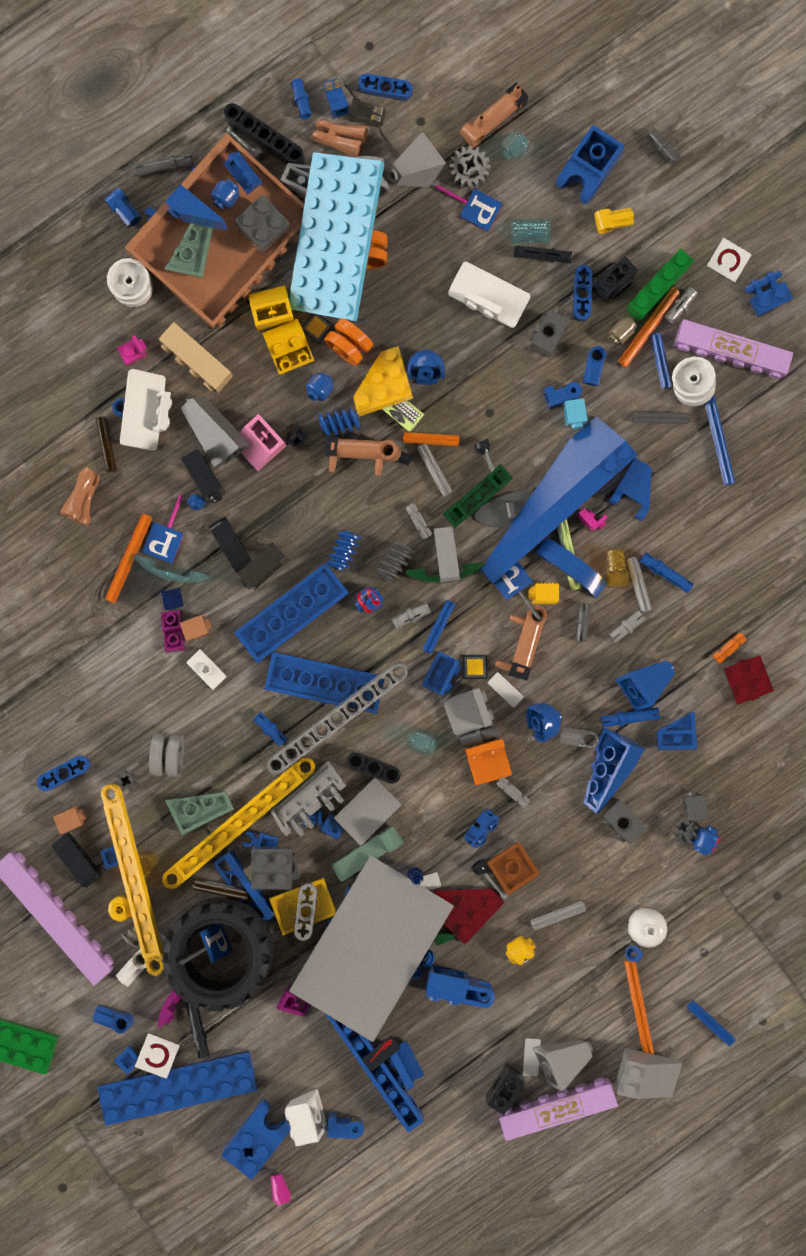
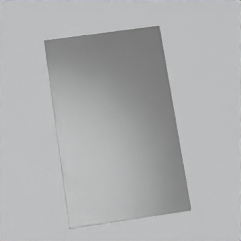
(371, 948)

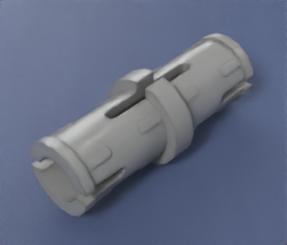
(680, 305)
(411, 615)
(626, 627)

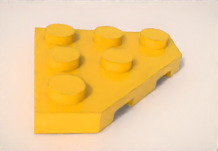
(384, 383)

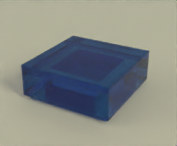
(172, 599)

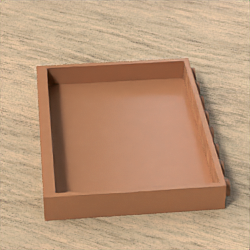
(231, 260)

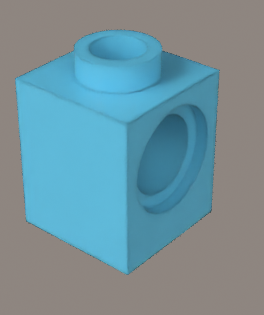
(575, 413)

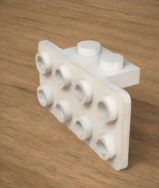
(489, 294)
(144, 410)

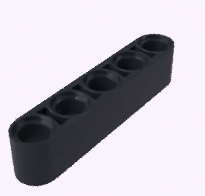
(260, 128)

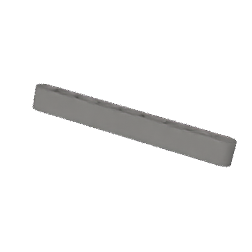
(331, 725)

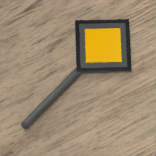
(318, 326)
(473, 668)

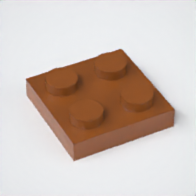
(513, 868)

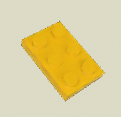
(286, 906)

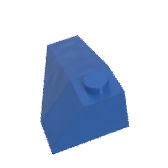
(613, 764)

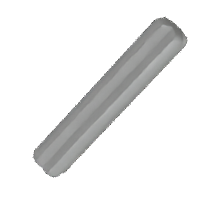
(434, 469)
(639, 584)
(558, 915)

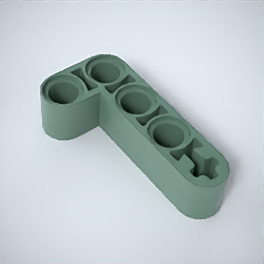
(378, 845)

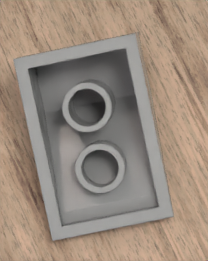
(646, 1075)

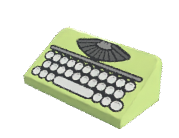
(405, 414)

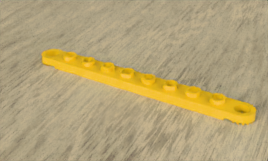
(238, 823)
(133, 878)

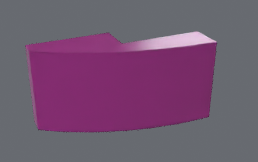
(172, 631)
(166, 1014)

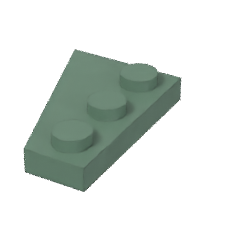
(192, 252)
(198, 810)

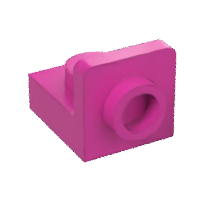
(132, 350)
(588, 519)

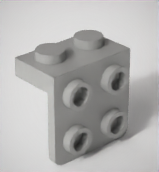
(468, 711)

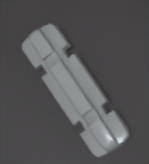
(418, 521)
(513, 792)

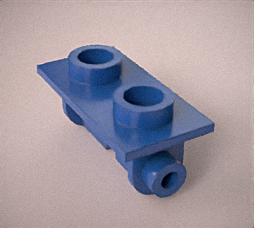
(242, 172)
(478, 835)

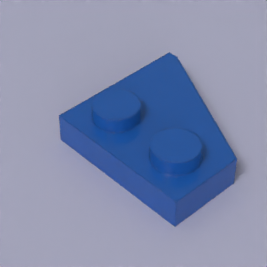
(678, 735)

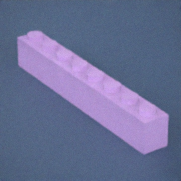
(55, 918)

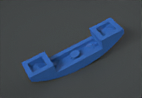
(572, 566)

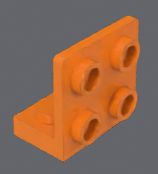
(488, 761)

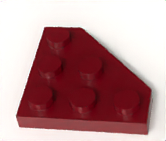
(470, 910)

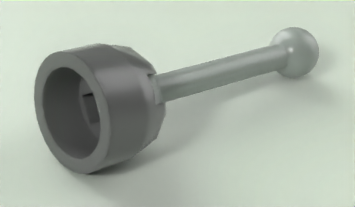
(254, 151)

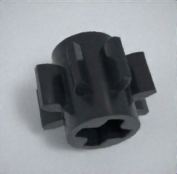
(294, 435)

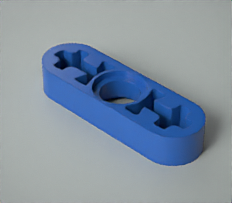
(370, 90)
(577, 280)
(53, 784)

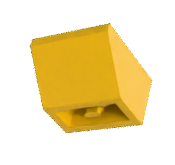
(270, 308)
(288, 346)

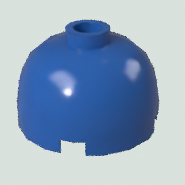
(426, 367)
(544, 720)

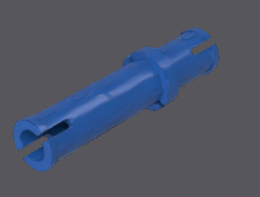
(663, 570)
(630, 717)

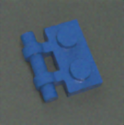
(771, 298)

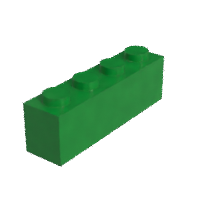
(660, 285)

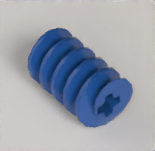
(339, 421)
(342, 552)

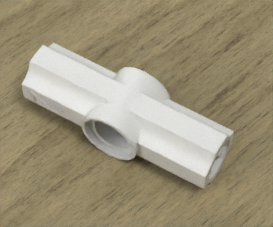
(134, 967)

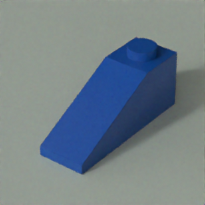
(192, 210)

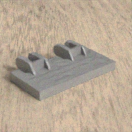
(307, 798)

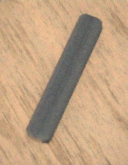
(661, 418)

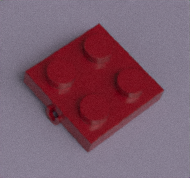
(748, 679)

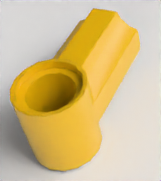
(609, 220)

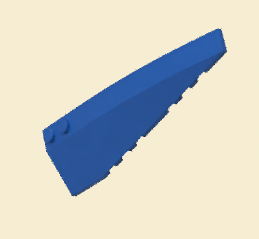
(576, 475)

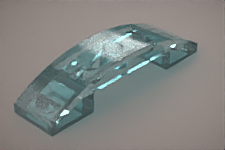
(194, 577)

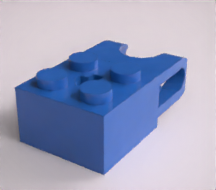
(591, 169)
(458, 987)
(259, 1135)

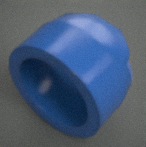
(630, 950)

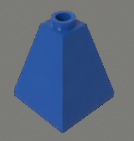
(646, 684)

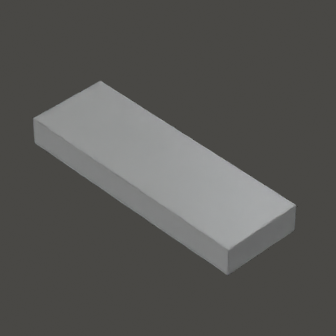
(446, 554)

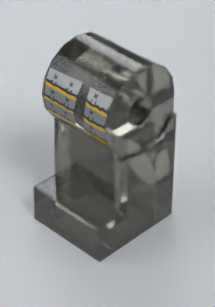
(366, 113)

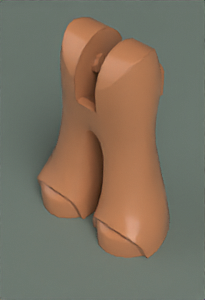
(333, 135)
(78, 504)

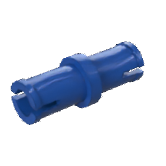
(301, 98)
(270, 729)

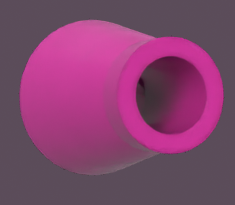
(280, 1190)

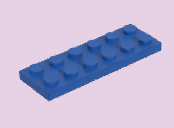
(291, 613)
(318, 681)

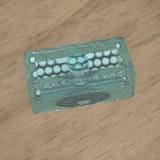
(530, 231)

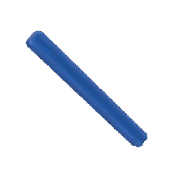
(719, 441)

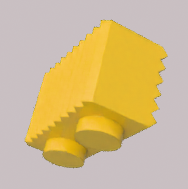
(544, 593)

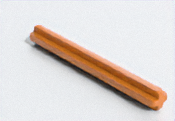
(648, 327)
(128, 558)
(639, 1007)

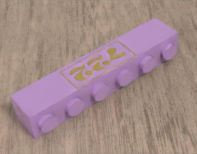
(733, 349)
(558, 1108)

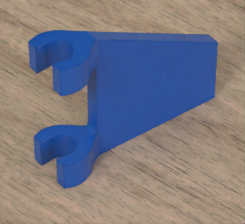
(636, 486)

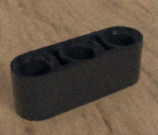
(230, 544)
(364, 767)
(76, 860)

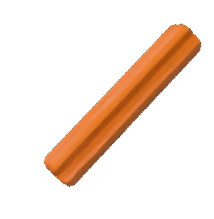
(431, 439)

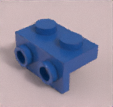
(440, 673)
(406, 1065)

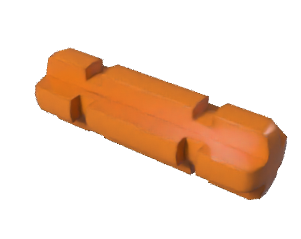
(729, 648)

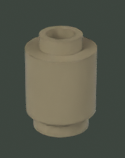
(622, 331)

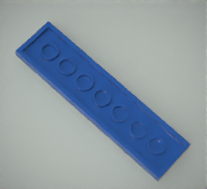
(182, 1088)

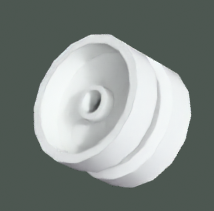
(120, 279)
(694, 381)

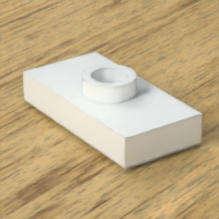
(206, 669)

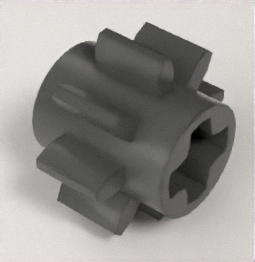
(121, 781)
(686, 832)

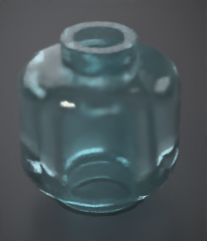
(515, 146)
(422, 742)

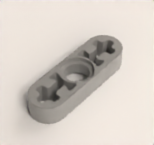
(309, 926)

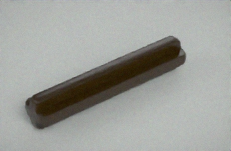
(106, 444)
(220, 889)

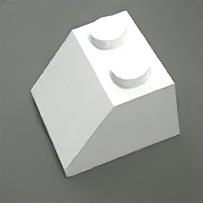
(306, 1118)

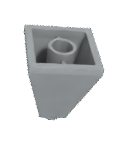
(417, 164)
(563, 1061)

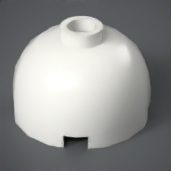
(647, 927)

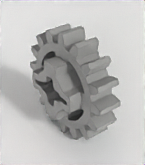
(464, 163)

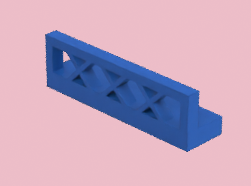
(237, 869)

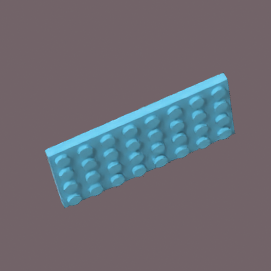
(335, 235)

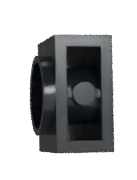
(615, 280)
(505, 1089)

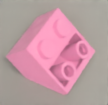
(263, 442)

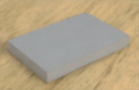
(367, 811)

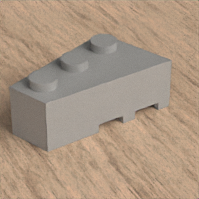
(296, 179)

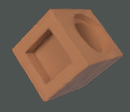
(196, 627)
(70, 819)

